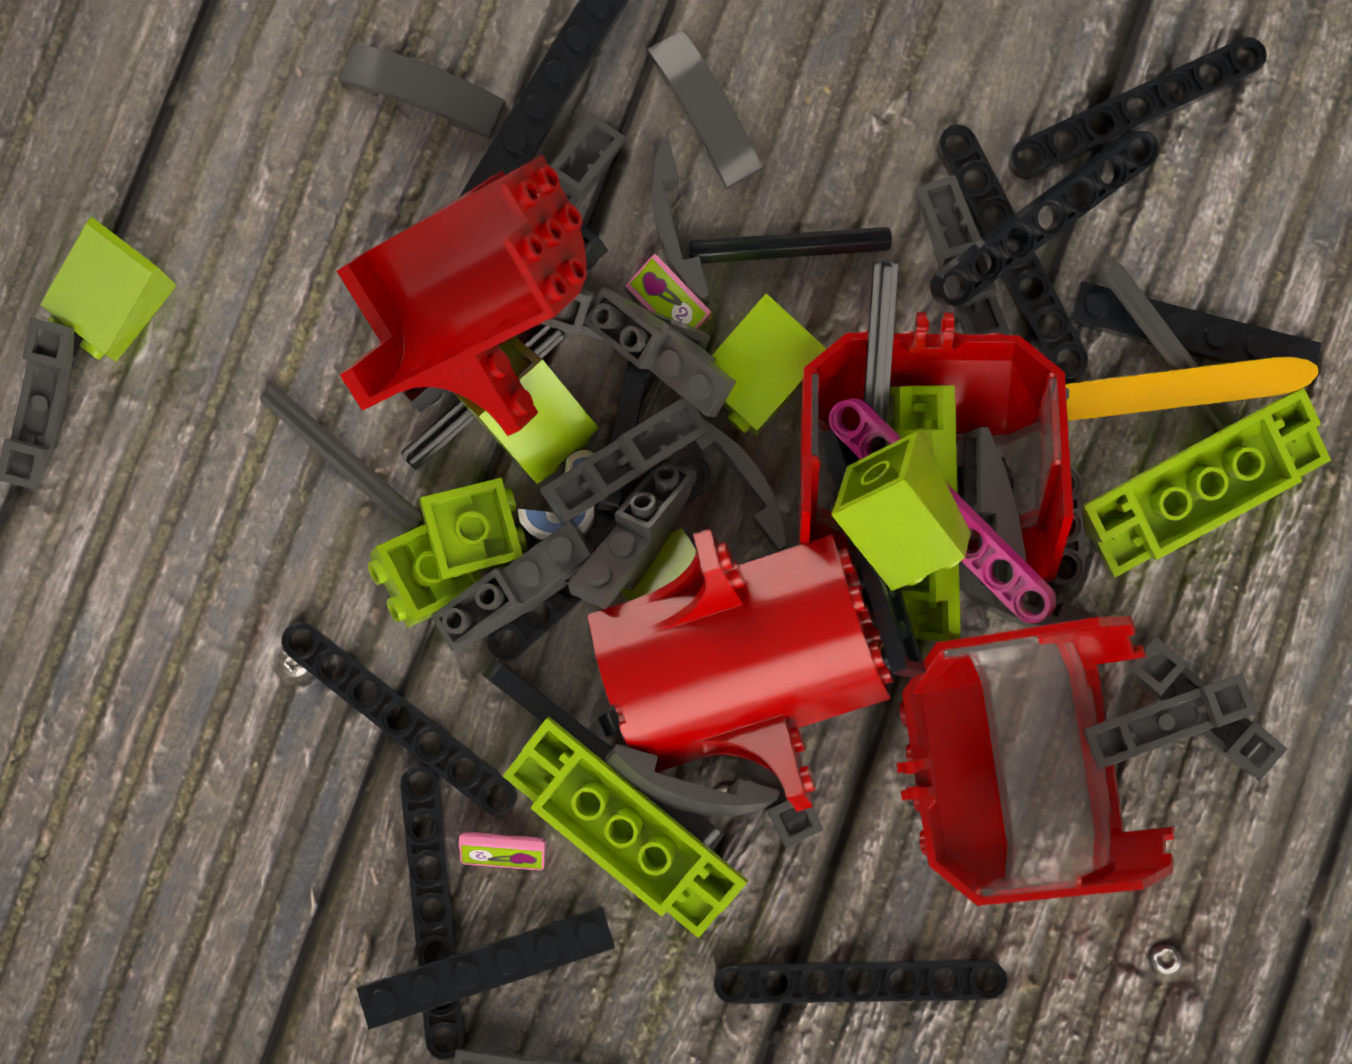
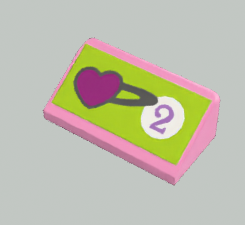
(666, 294)
(502, 850)

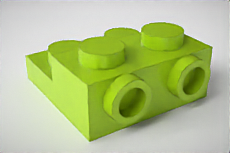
(472, 528)
(412, 577)

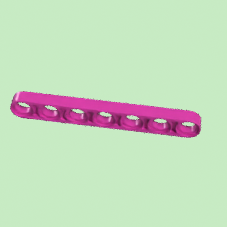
(992, 546)

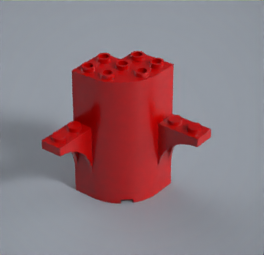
(462, 287)
(742, 658)

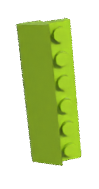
(930, 409)
(1206, 484)
(623, 829)

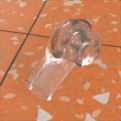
(976, 622)

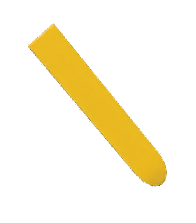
(1188, 387)

